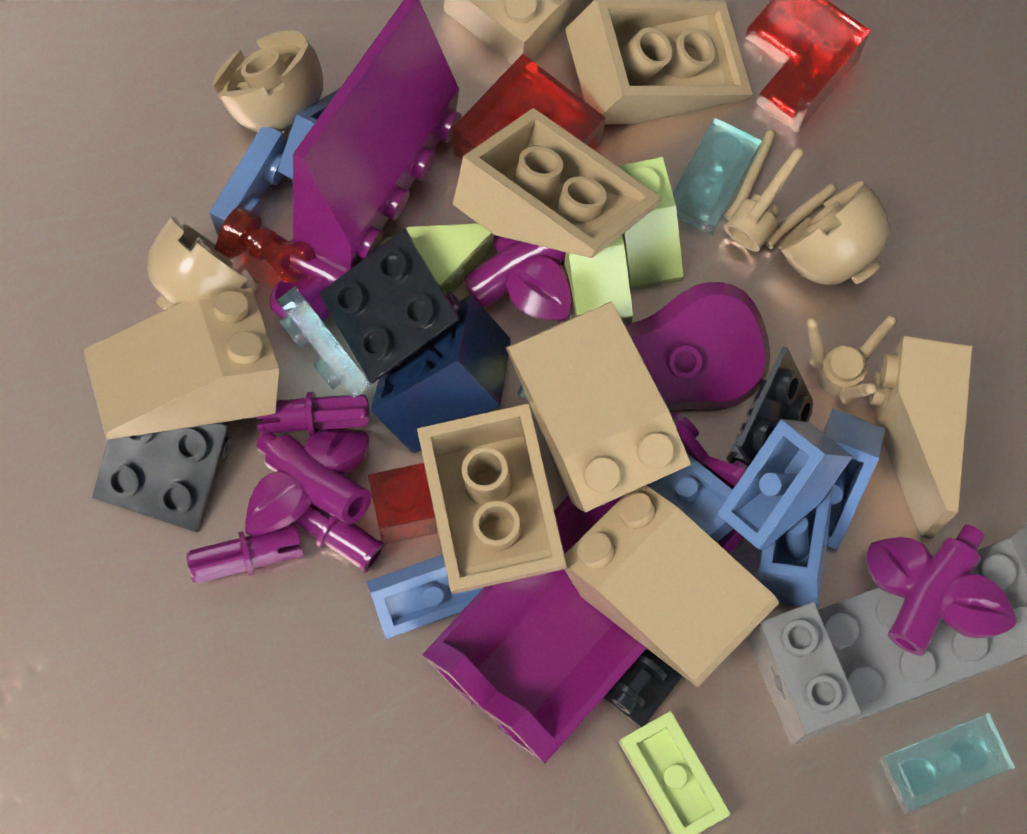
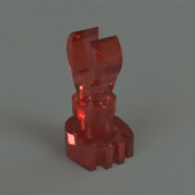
(244, 232)

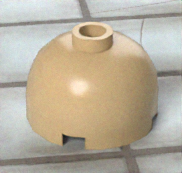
(270, 82)
(840, 239)
(189, 269)

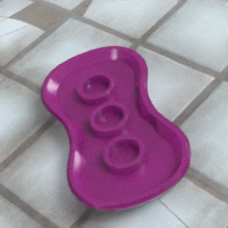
(704, 347)

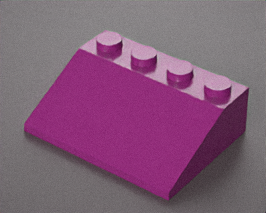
(374, 141)

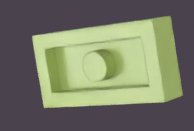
(674, 776)

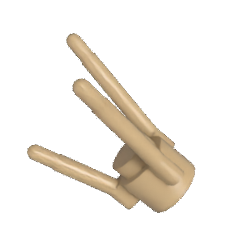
(755, 220)
(844, 366)

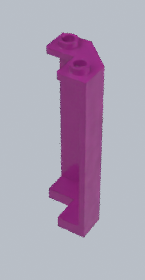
(538, 649)

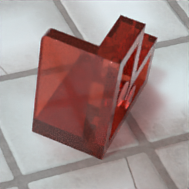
(816, 50)
(517, 92)

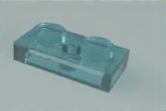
(714, 175)
(306, 327)
(946, 763)

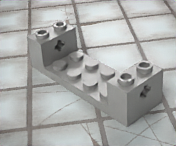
(843, 667)

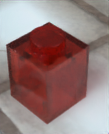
(403, 503)

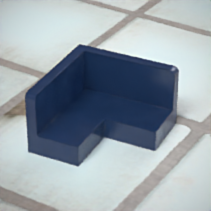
(448, 380)

